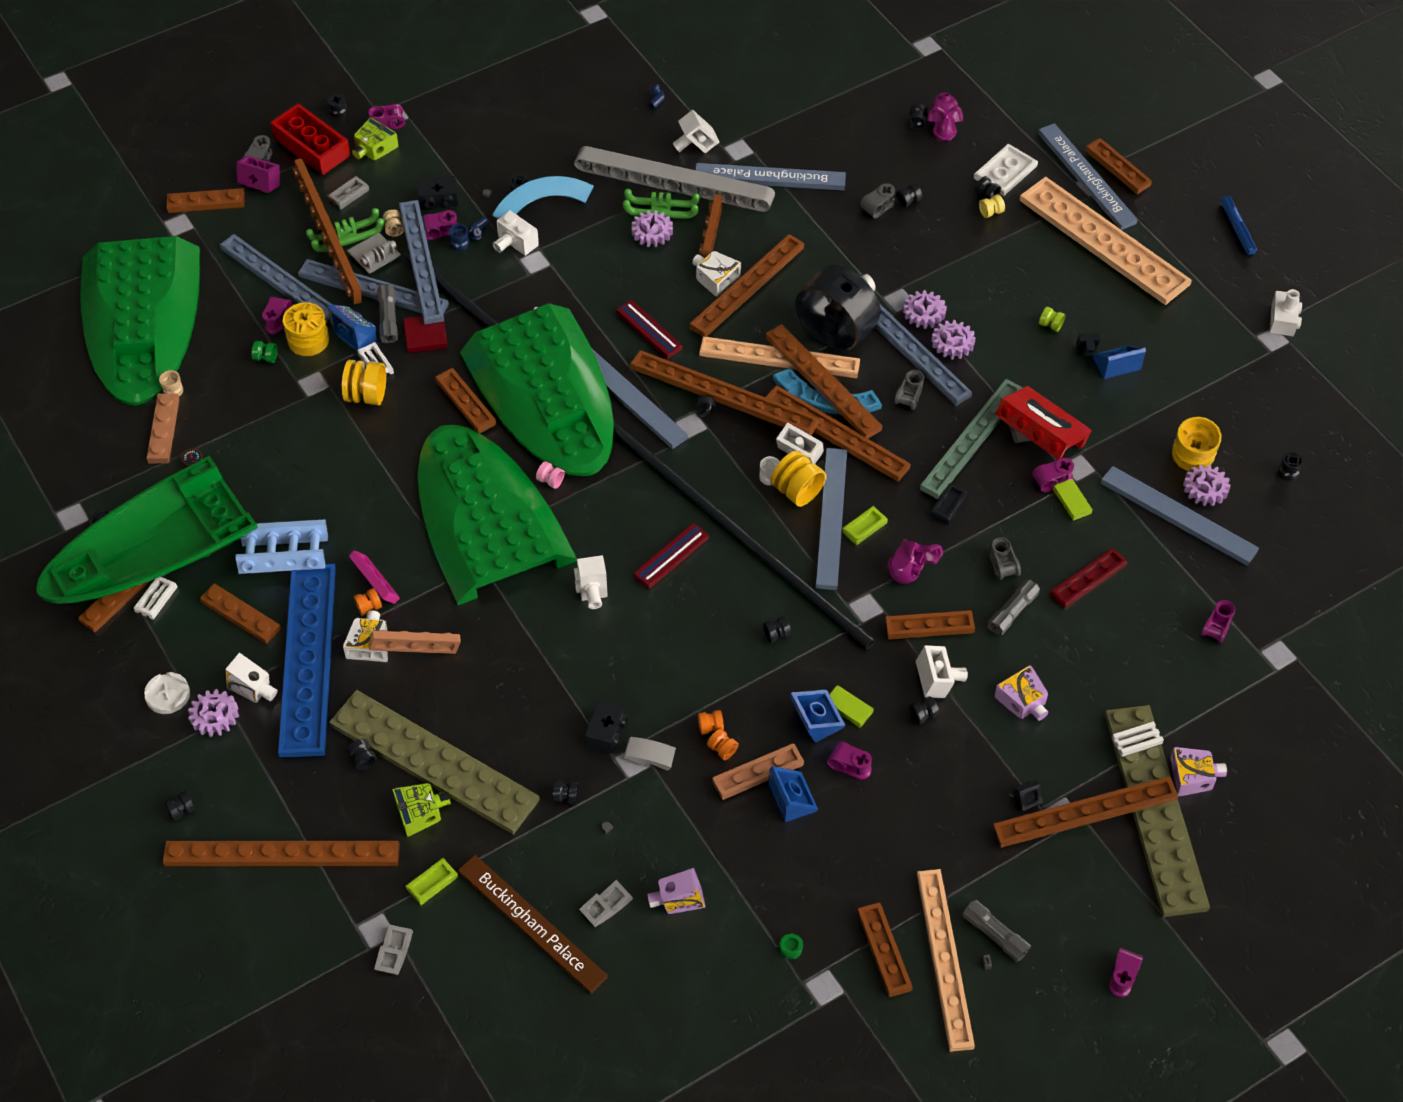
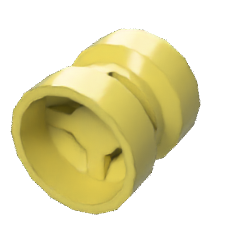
(991, 206)

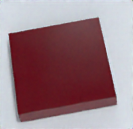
(424, 337)

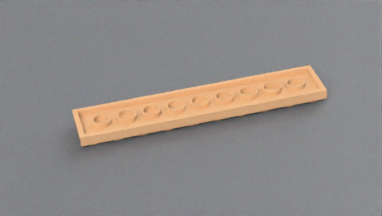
(1105, 240)

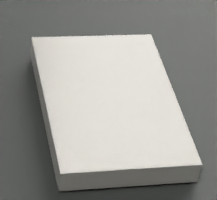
(1007, 168)

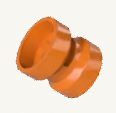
(367, 601)
(710, 722)
(722, 744)

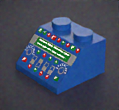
(351, 327)

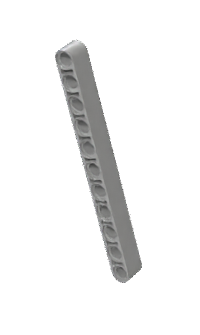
(674, 178)

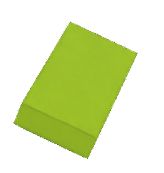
(1072, 499)
(864, 525)
(850, 706)
(431, 881)

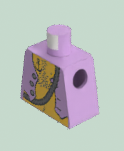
(1023, 694)
(1194, 770)
(678, 893)

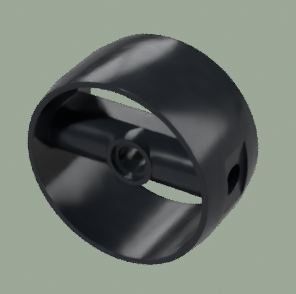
(849, 297)

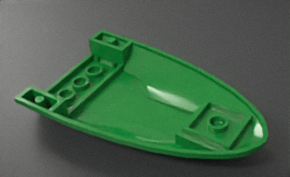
(138, 311)
(545, 387)
(483, 512)
(148, 537)

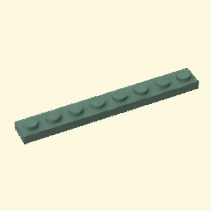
(967, 443)

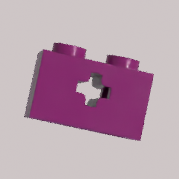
(258, 174)

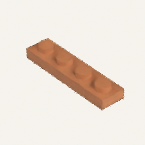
(163, 428)
(414, 642)
(756, 771)

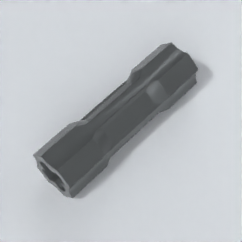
(387, 325)
(1005, 616)
(983, 919)

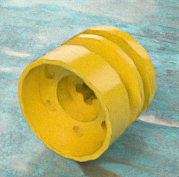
(306, 329)
(364, 382)
(1196, 443)
(798, 478)

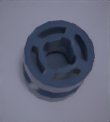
(459, 237)

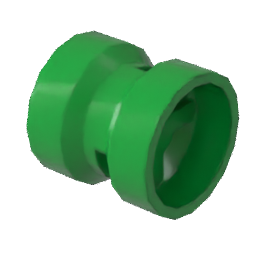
(264, 351)

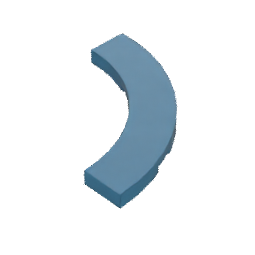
(543, 188)
(793, 384)

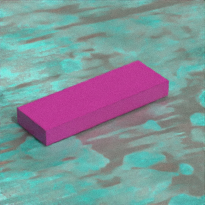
(374, 577)

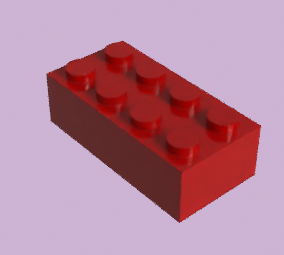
(310, 139)

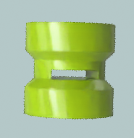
(1052, 319)

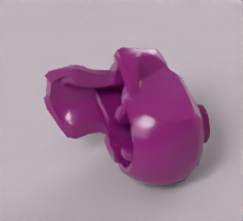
(945, 114)
(910, 560)

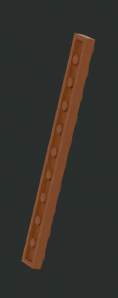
(327, 231)
(723, 392)
(281, 853)

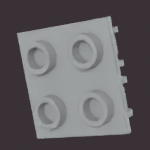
(374, 252)

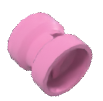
(549, 474)

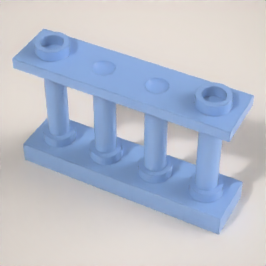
(284, 533)

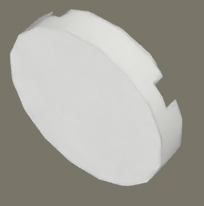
(167, 693)

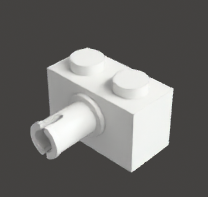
(696, 131)
(515, 232)
(1285, 313)
(794, 439)
(591, 580)
(936, 673)

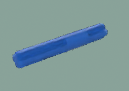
(1238, 225)

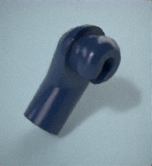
(658, 96)
(475, 228)

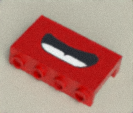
(1042, 421)

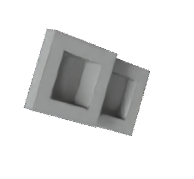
(649, 751)
(606, 904)
(393, 950)

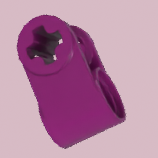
(387, 116)
(437, 224)
(274, 314)
(1052, 473)
(1218, 624)
(850, 759)
(1125, 970)

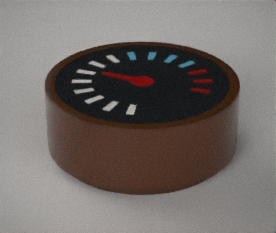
(190, 457)

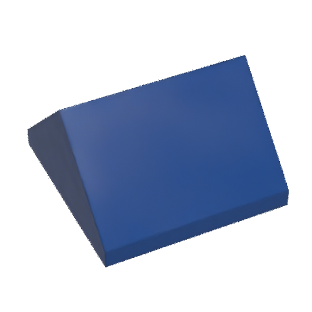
(1119, 360)
(817, 713)
(791, 793)

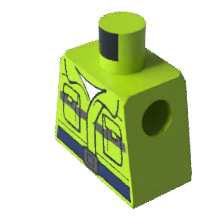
(374, 140)
(419, 806)

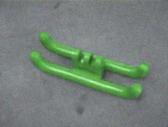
(661, 205)
(347, 232)

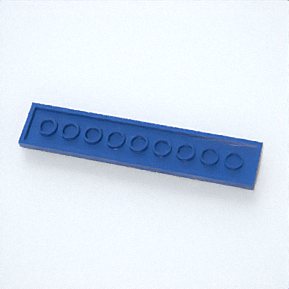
(307, 663)

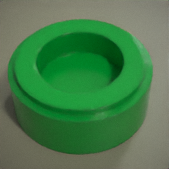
(791, 946)

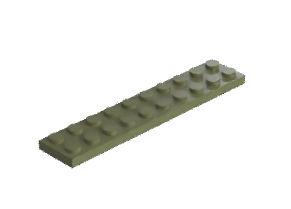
(435, 762)
(1161, 826)

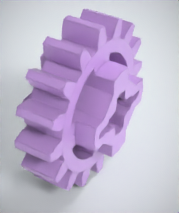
(652, 228)
(924, 309)
(953, 339)
(1206, 485)
(213, 713)

